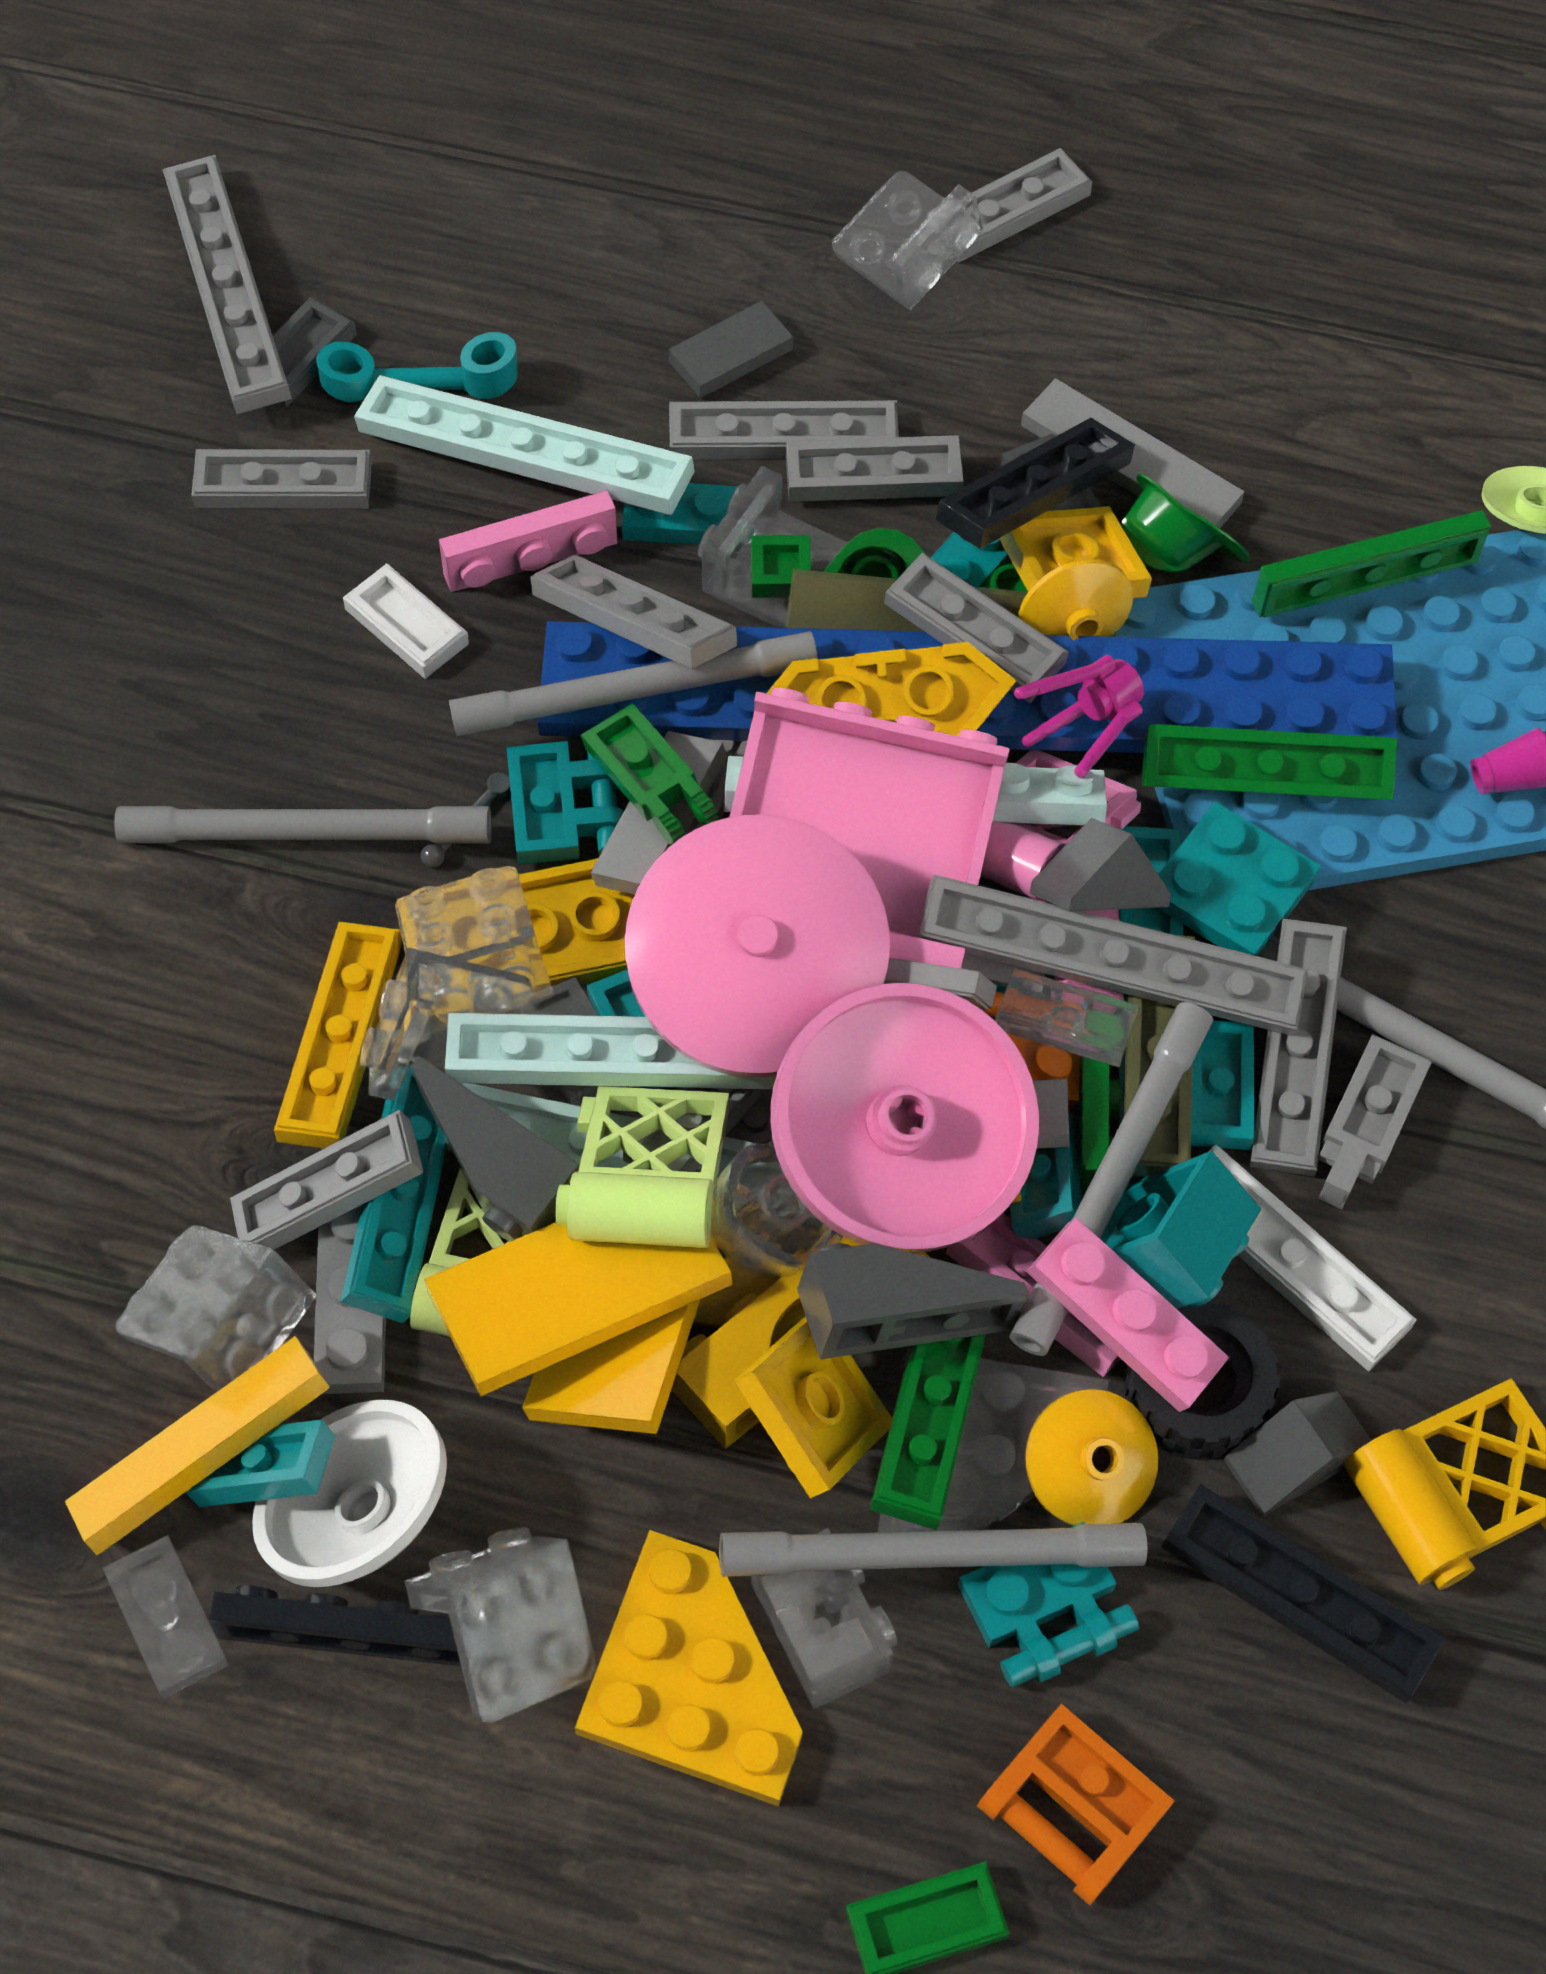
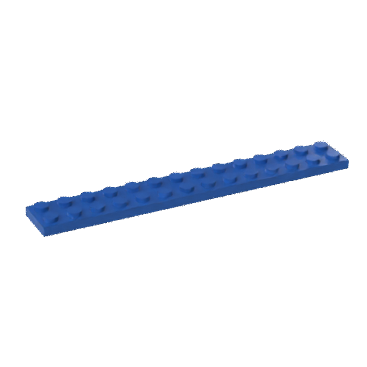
(1184, 683)

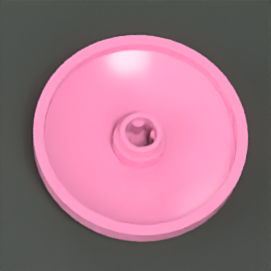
(751, 938)
(904, 1117)

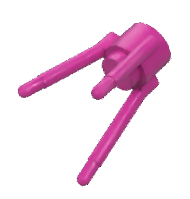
(1108, 693)

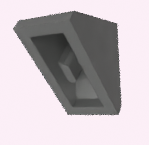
(1101, 872)
(1296, 1450)

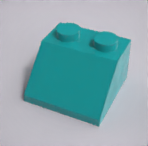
(1183, 1228)

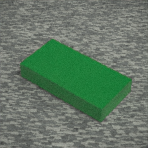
(927, 1921)

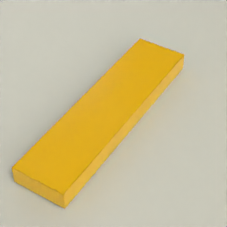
(328, 1060)
(196, 1445)

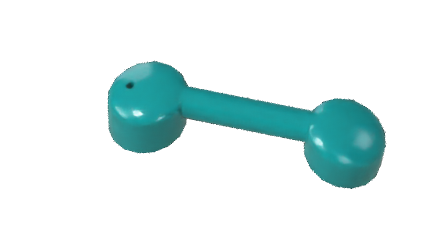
(485, 371)

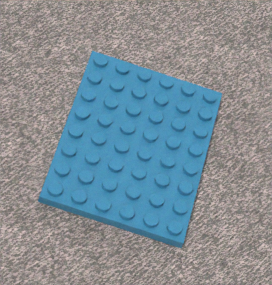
(1464, 684)

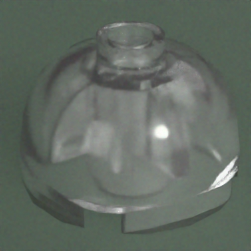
(761, 1218)

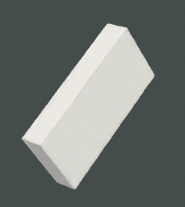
(406, 620)

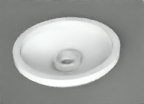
(370, 1501)

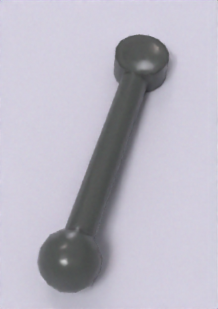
(497, 788)

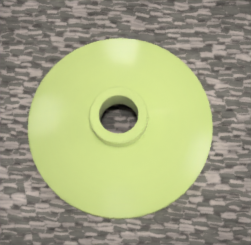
(1518, 497)

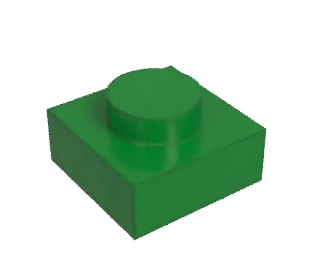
(773, 563)

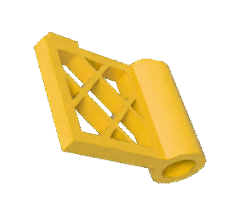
(1416, 1493)

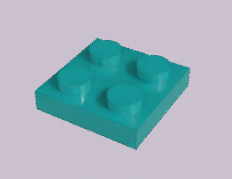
(1235, 881)

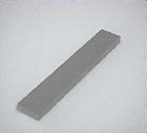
(226, 285)
(1113, 954)

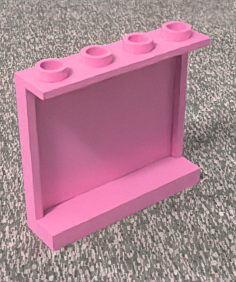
(883, 789)

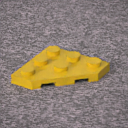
(941, 684)
(691, 1679)

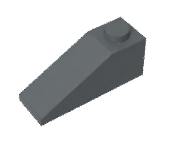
(503, 1161)
(895, 1299)

